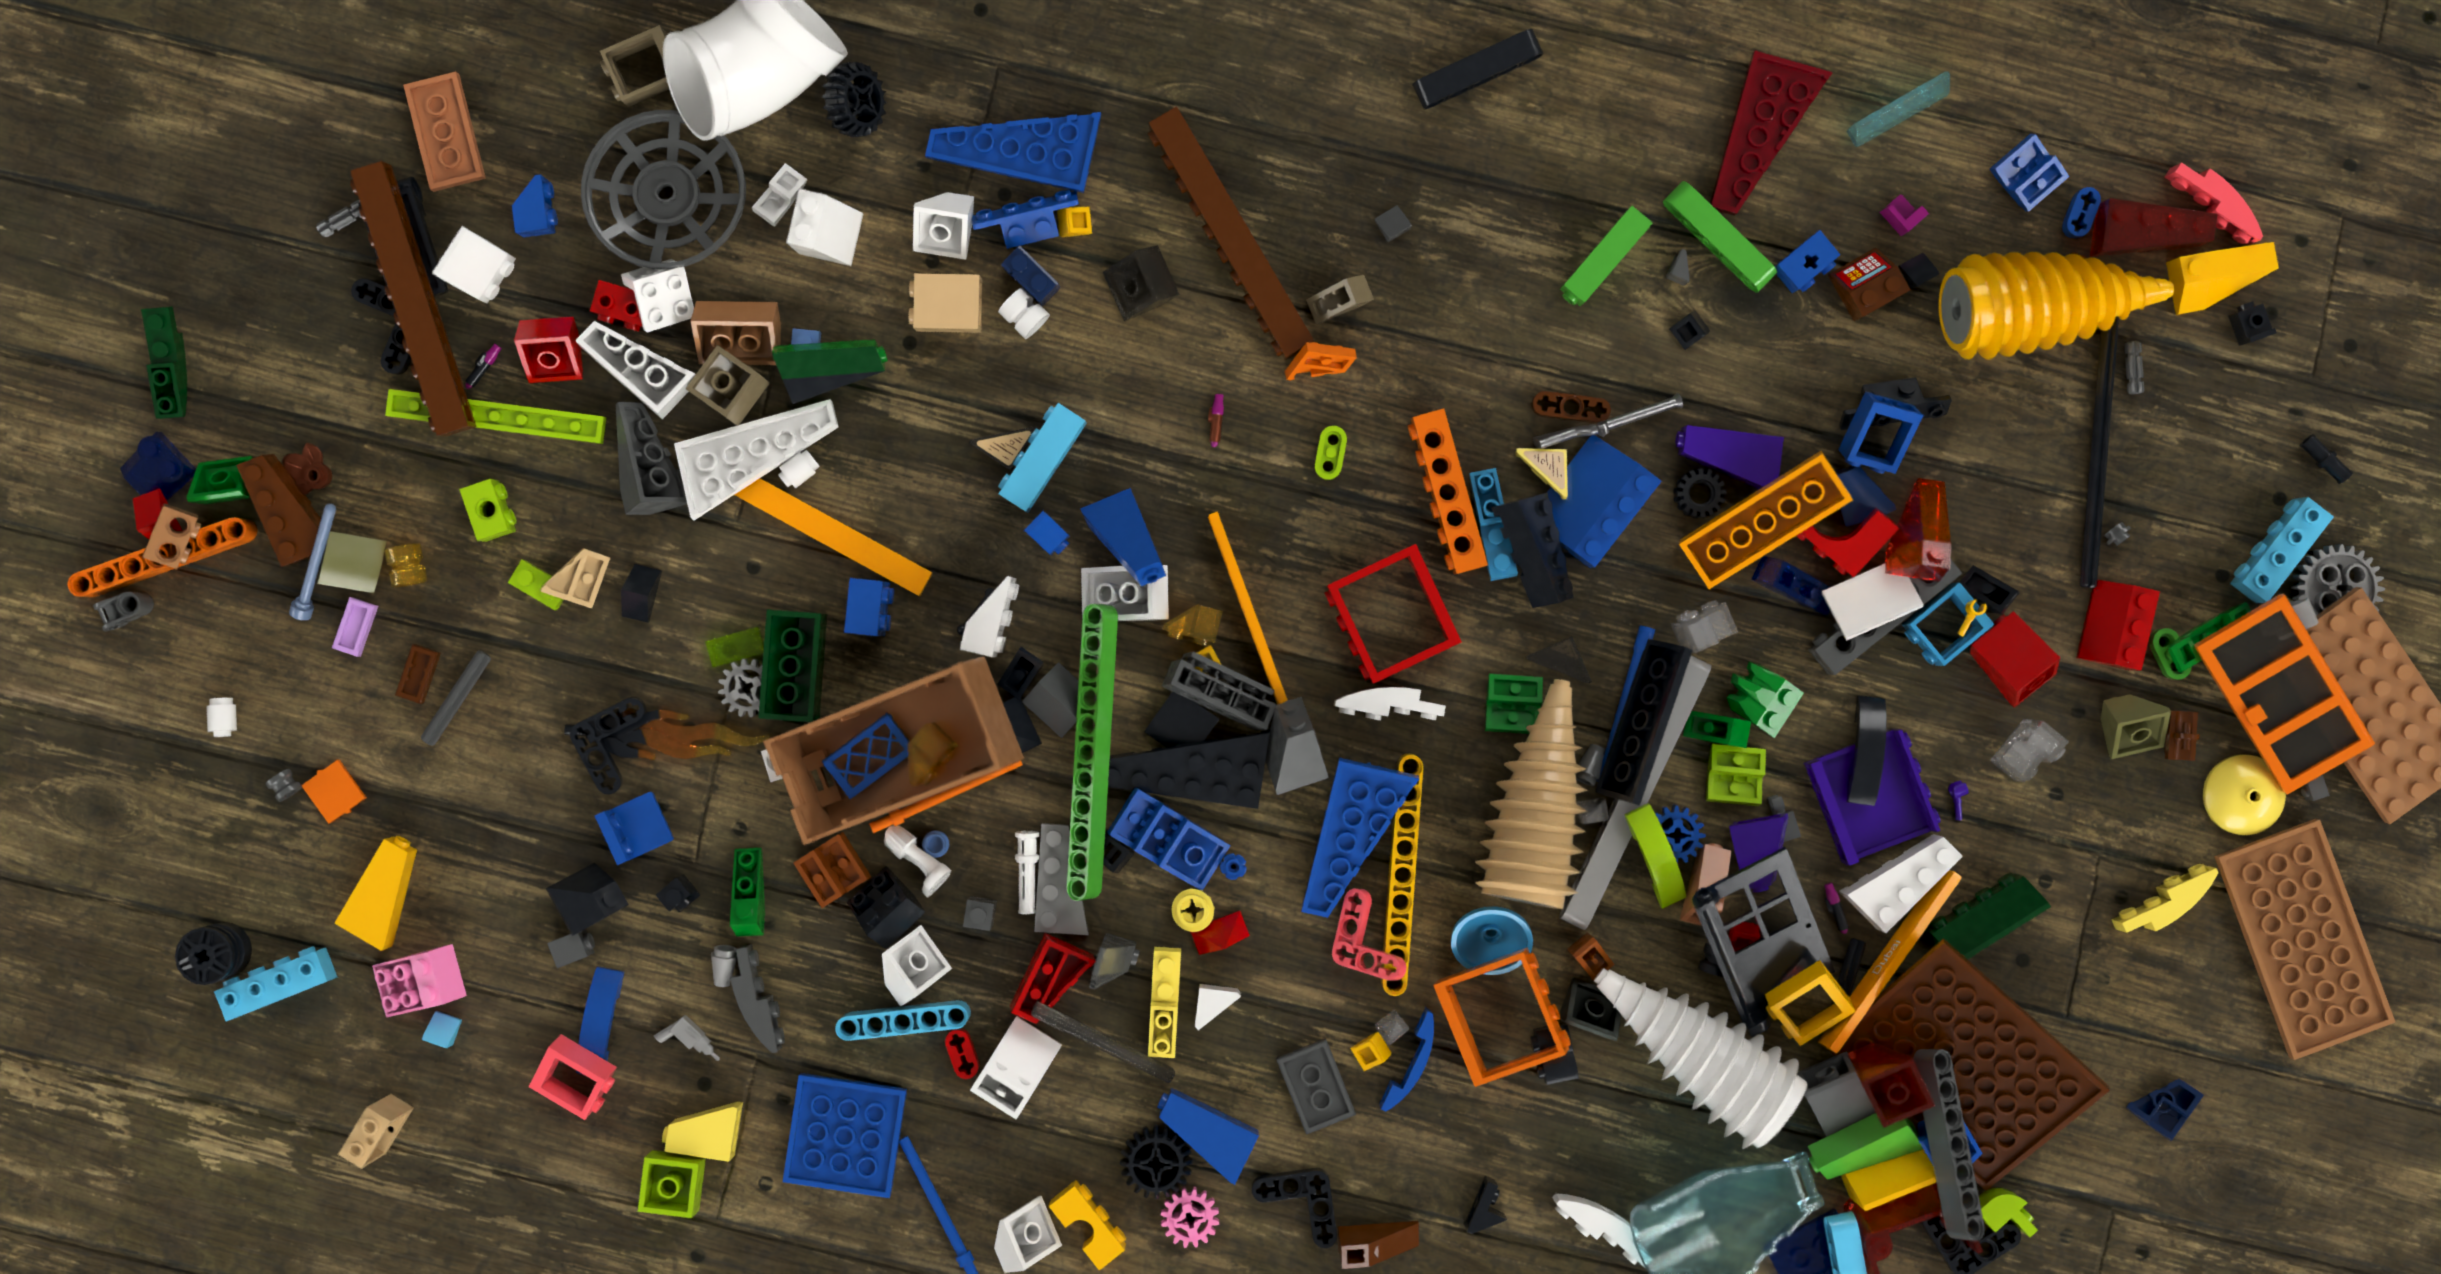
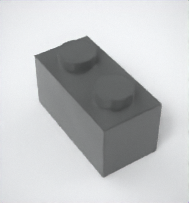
(2315, 789)

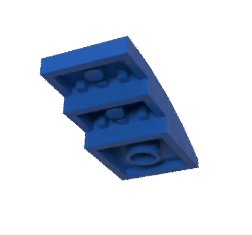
(1168, 839)

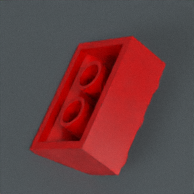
(2118, 625)

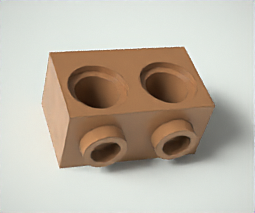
(164, 534)

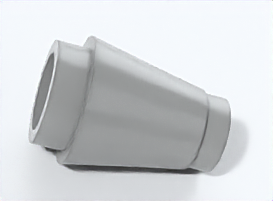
(723, 964)

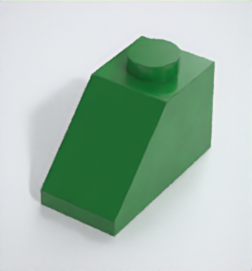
(1717, 729)

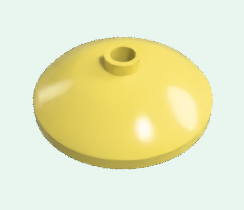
(2229, 790)

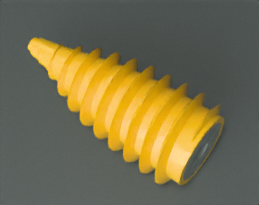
(2036, 301)

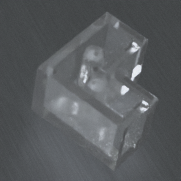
(1705, 627)
(2028, 747)

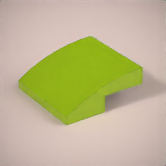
(1735, 775)

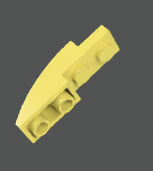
(2176, 898)
(1164, 1002)

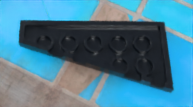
(1205, 770)

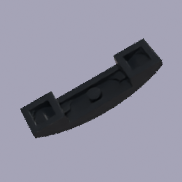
(1869, 750)

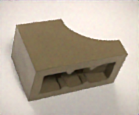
(1340, 298)

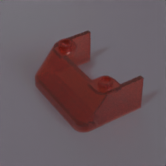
(1893, 1216)

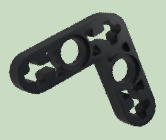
(389, 351)
(598, 732)
(1304, 1189)
(1960, 1250)

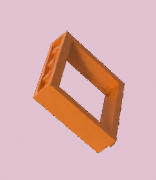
(1464, 1036)

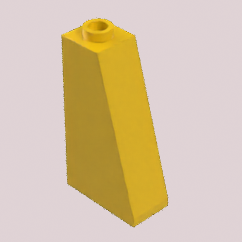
(379, 896)

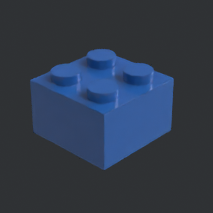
(868, 607)

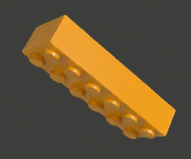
(1765, 520)

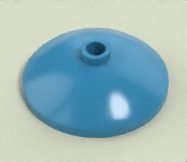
(1490, 935)

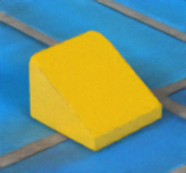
(1074, 221)
(1371, 1051)

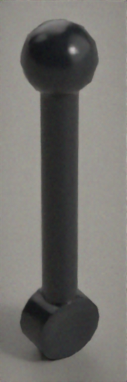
(960, 629)

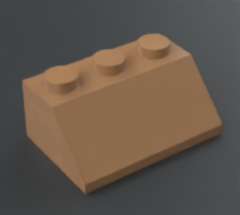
(739, 328)

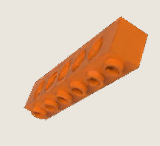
(1437, 424)

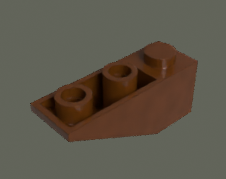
(1374, 1243)

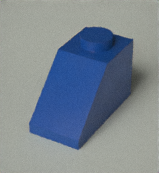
(1048, 534)

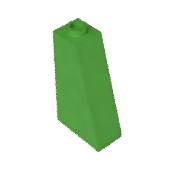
(1605, 256)
(1863, 1146)

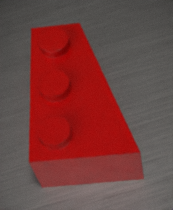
(1049, 975)

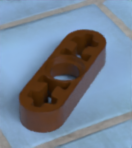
(1552, 398)

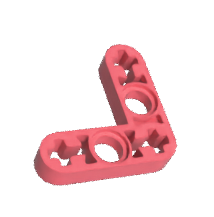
(1353, 942)

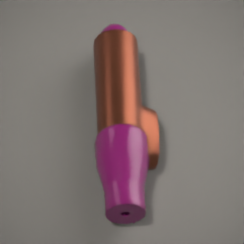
(1215, 418)

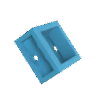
(1959, 597)

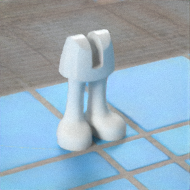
(903, 845)

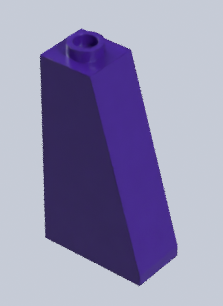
(1740, 455)

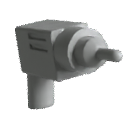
(689, 1035)

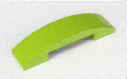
(1657, 855)

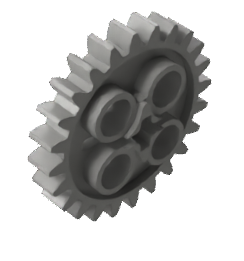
(2315, 587)

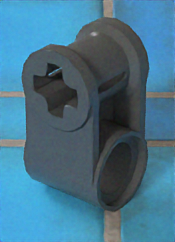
(120, 611)

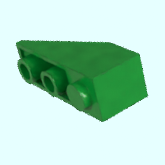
(747, 896)

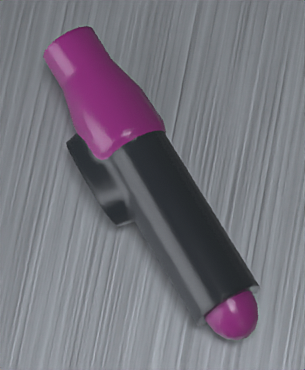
(482, 364)
(1834, 906)

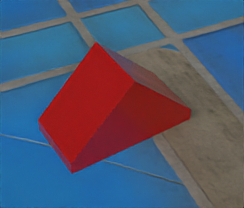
(147, 509)

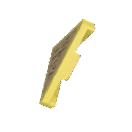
(1549, 466)

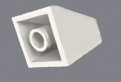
(824, 228)

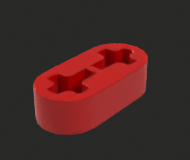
(956, 1056)

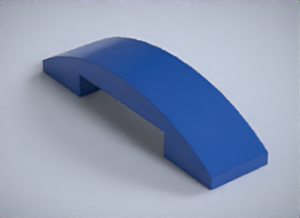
(600, 1011)
(1396, 1092)

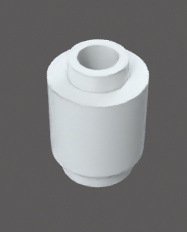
(798, 469)
(221, 717)

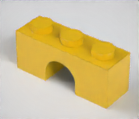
(1076, 1204)

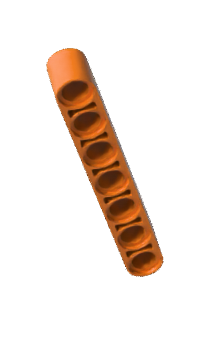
(125, 565)

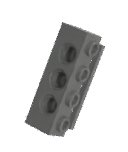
(1217, 695)

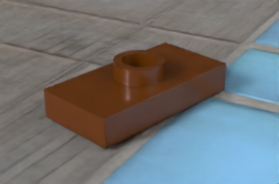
(417, 674)

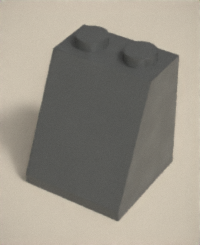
(1293, 748)
(1836, 1093)

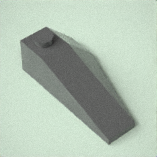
(645, 471)
(1113, 959)

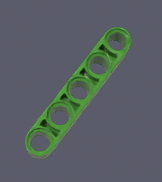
(1720, 236)

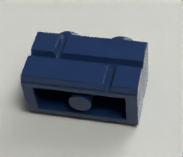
(1030, 276)

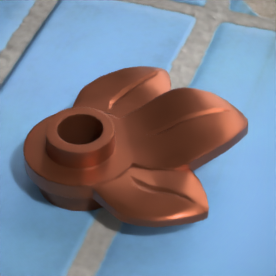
(304, 468)

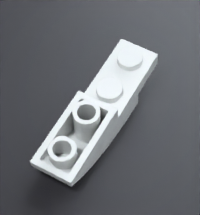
(1377, 703)
(1596, 1220)

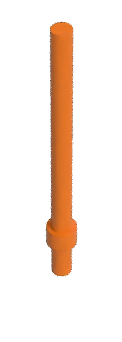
(897, 816)

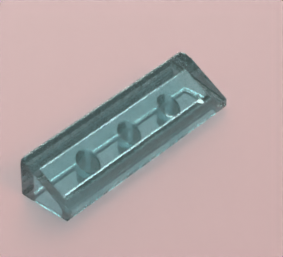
(1900, 109)

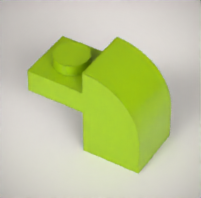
(2002, 1205)

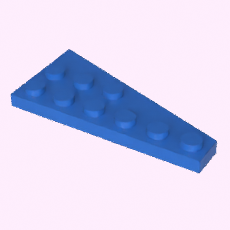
(1032, 150)

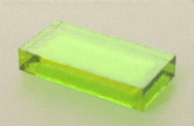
(735, 647)

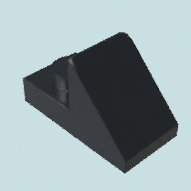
(1988, 590)
(1020, 673)
(1481, 1214)

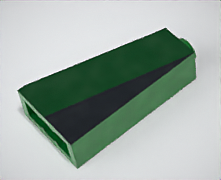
(827, 365)

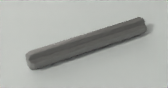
(455, 698)

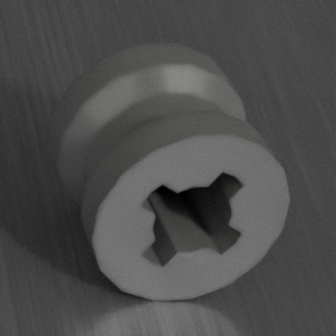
(283, 785)

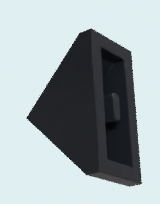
(640, 593)

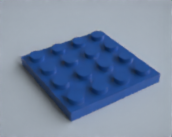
(844, 1135)

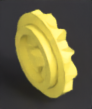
(1185, 919)

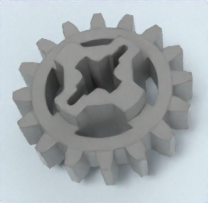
(741, 676)

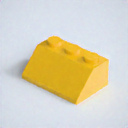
(1889, 1179)

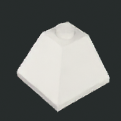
(943, 225)
(912, 965)
(1026, 1236)

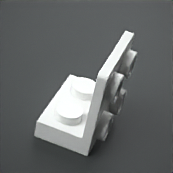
(660, 295)

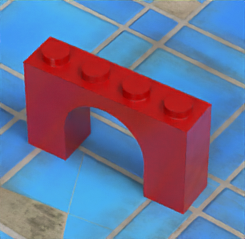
(1856, 548)

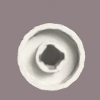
(1025, 314)

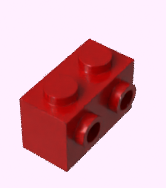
(616, 303)

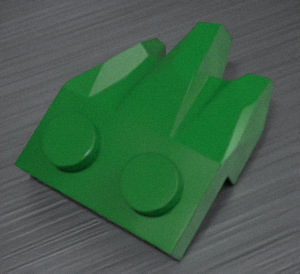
(1763, 698)

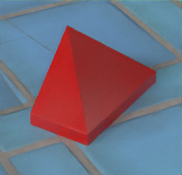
(1221, 933)

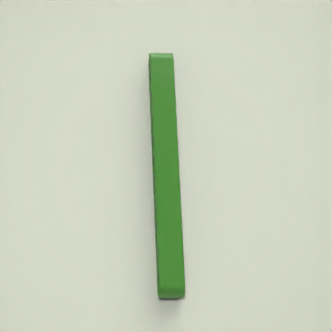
(1086, 739)

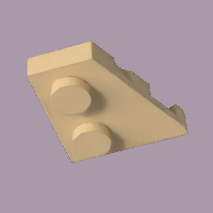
(579, 578)

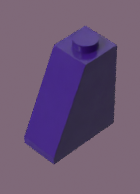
(1757, 839)

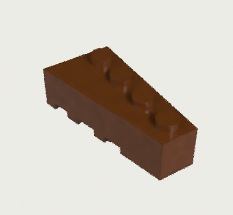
(281, 508)

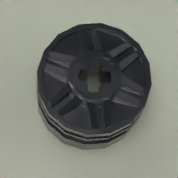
(225, 945)

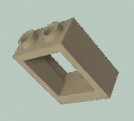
(626, 48)

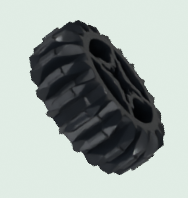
(848, 99)
(1156, 1184)

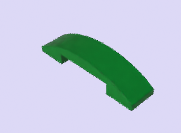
(2183, 650)

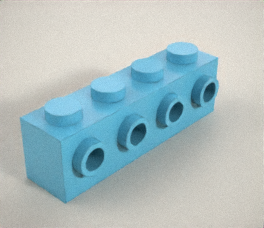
(1042, 457)
(2281, 549)
(275, 984)

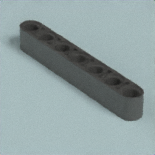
(1950, 1147)

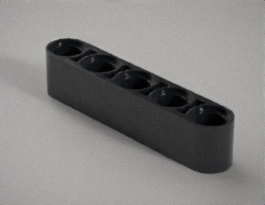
(1477, 69)

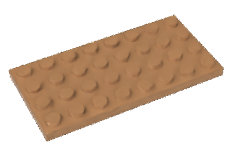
(2389, 700)
(2304, 939)

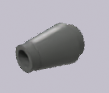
(1592, 761)

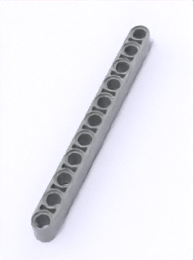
(1615, 832)

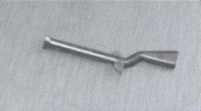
(1603, 427)

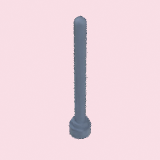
(302, 606)

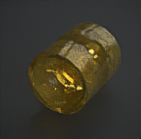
(405, 565)

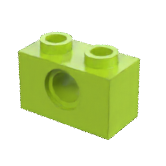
(476, 499)

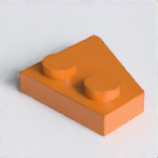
(1320, 360)

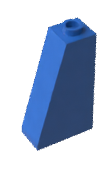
(1125, 534)
(1211, 1133)

